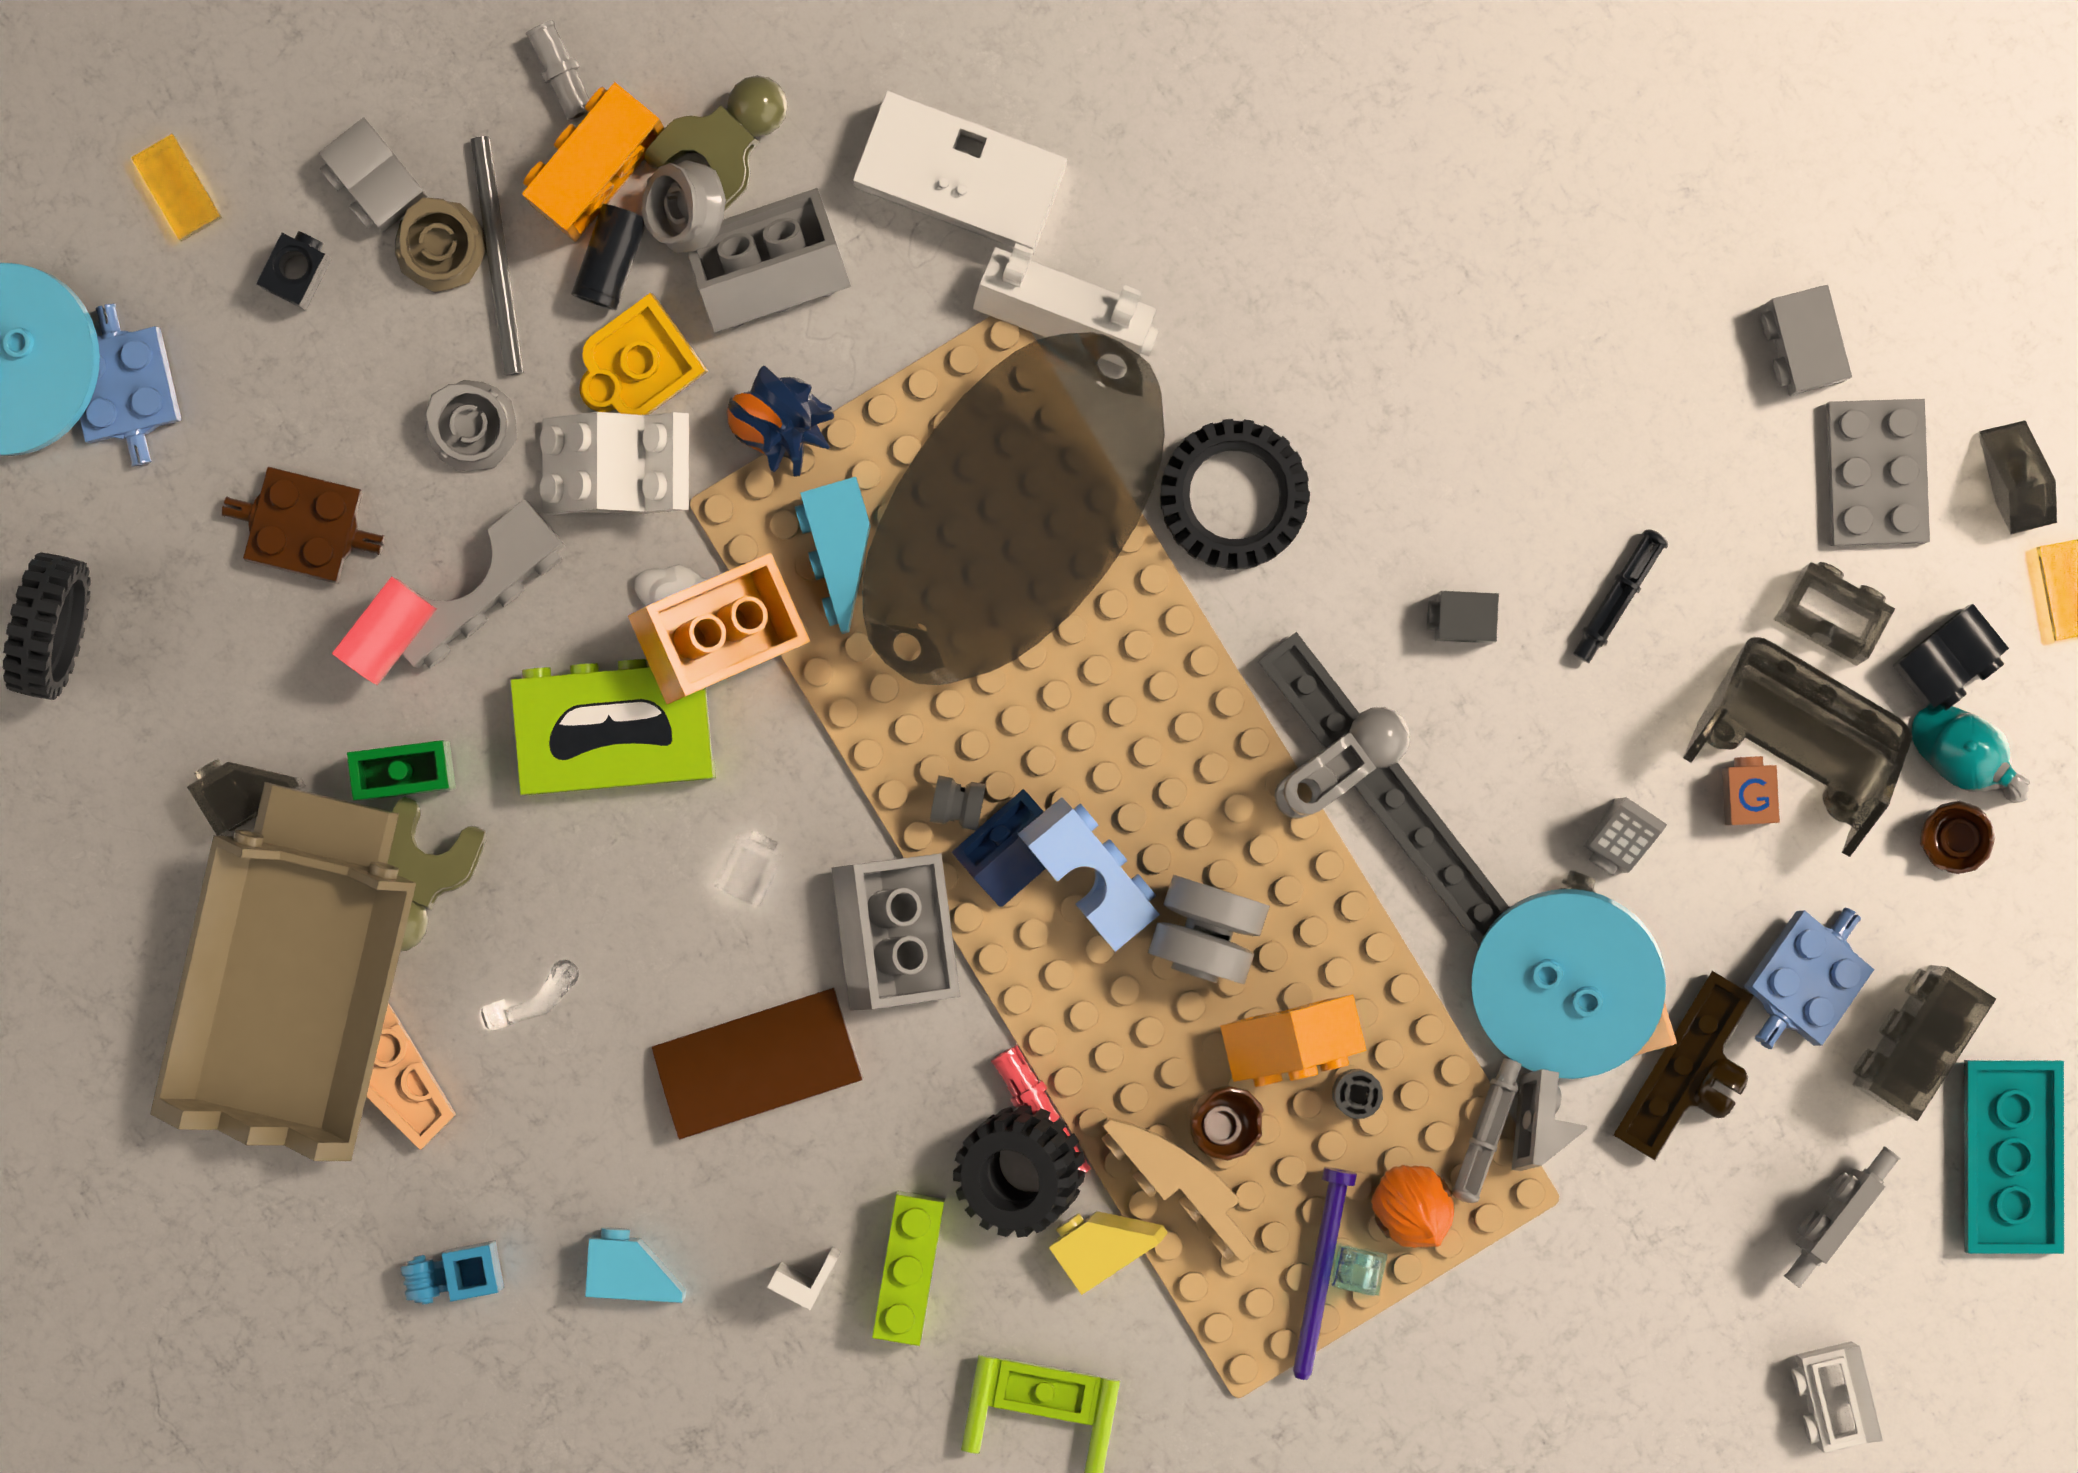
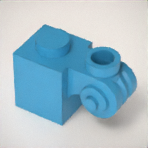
(462, 1272)

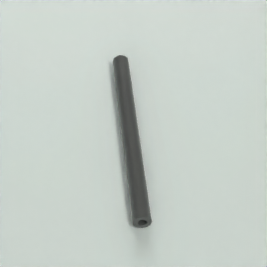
(497, 255)

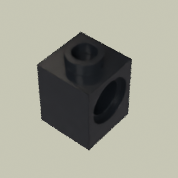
(299, 290)

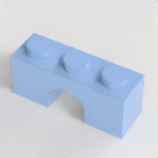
(1065, 841)

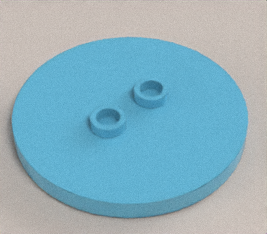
(44, 359)
(1569, 983)

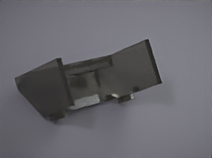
(1812, 726)

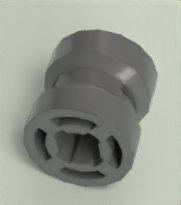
(957, 803)
(1351, 1090)

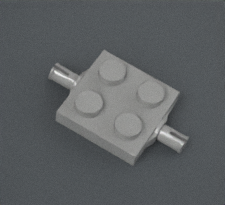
(1849, 1201)

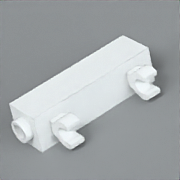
(1062, 304)

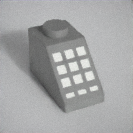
(1623, 836)

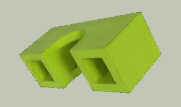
(908, 1268)

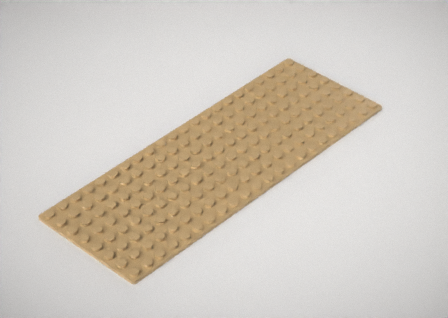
(1181, 772)

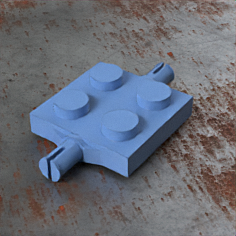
(132, 387)
(1808, 978)

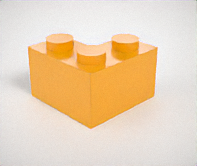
(1294, 1041)

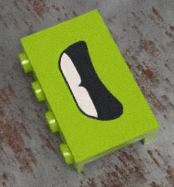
(606, 730)

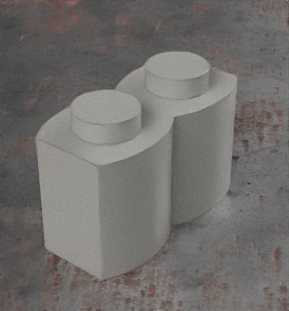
(371, 175)

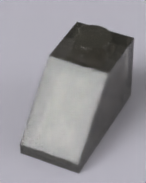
(2019, 477)
(233, 791)

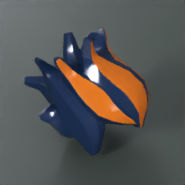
(778, 418)

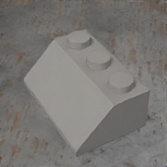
(769, 261)
(895, 932)

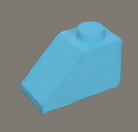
(628, 1270)

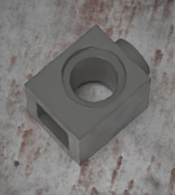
(1464, 616)

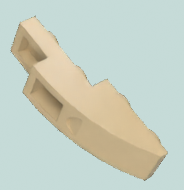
(1169, 1167)

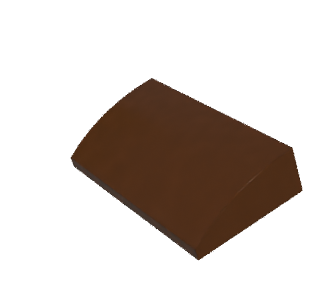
(756, 1063)

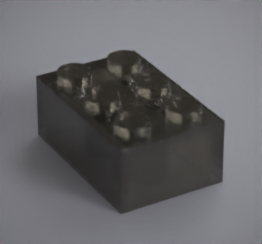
(1922, 1040)

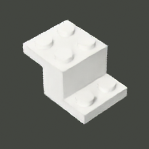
(615, 463)

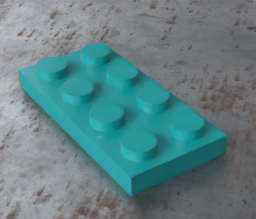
(2014, 1156)

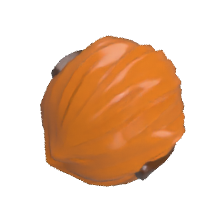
(1413, 1206)

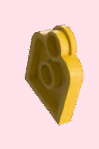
(637, 361)

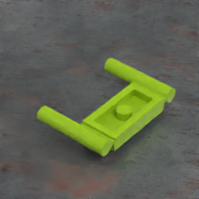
(1044, 1393)

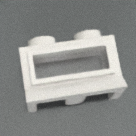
(1836, 1397)

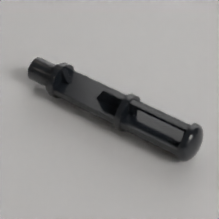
(1620, 594)

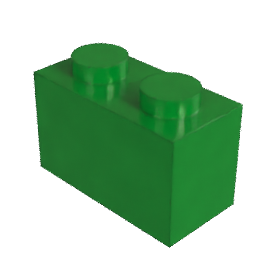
(401, 770)

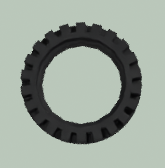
(46, 626)

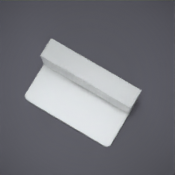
(800, 1287)

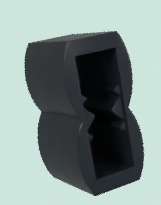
(1951, 658)

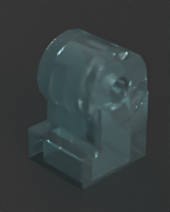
(1358, 1269)

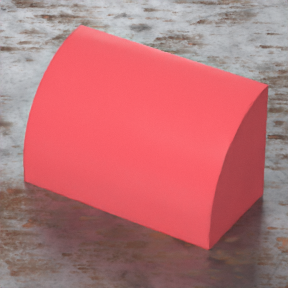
(384, 630)

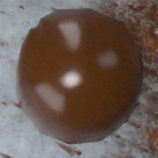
(1957, 837)
(1226, 1122)

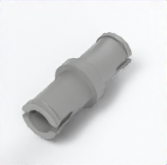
(559, 69)

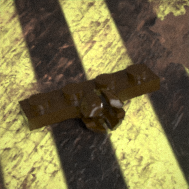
(1690, 1069)

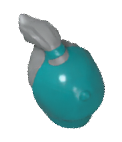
(1968, 751)

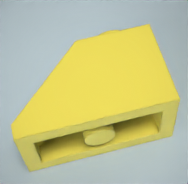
(1102, 1246)

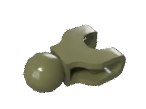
(726, 135)
(430, 872)

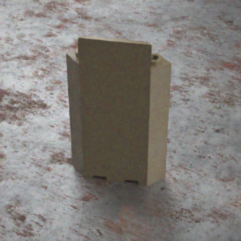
(287, 977)

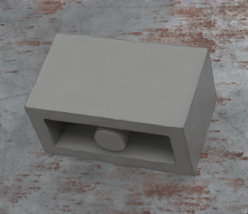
(1806, 340)

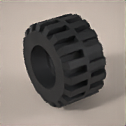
(991, 1193)

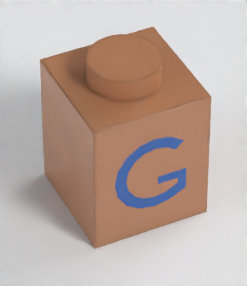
(1750, 792)

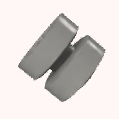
(1204, 942)

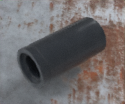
(609, 257)

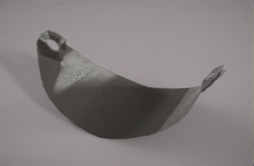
(1014, 508)

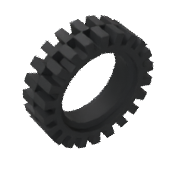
(1244, 437)

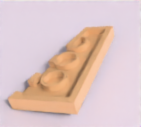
(405, 1087)

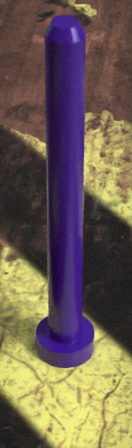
(1321, 1271)

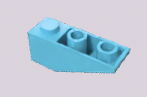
(841, 537)

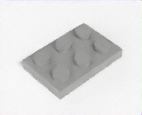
(1878, 472)

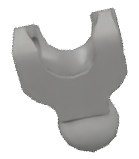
(1374, 741)

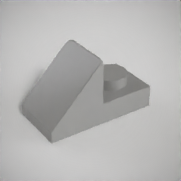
(1537, 1132)

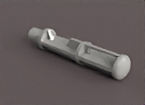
(1487, 1133)

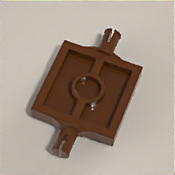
(303, 525)

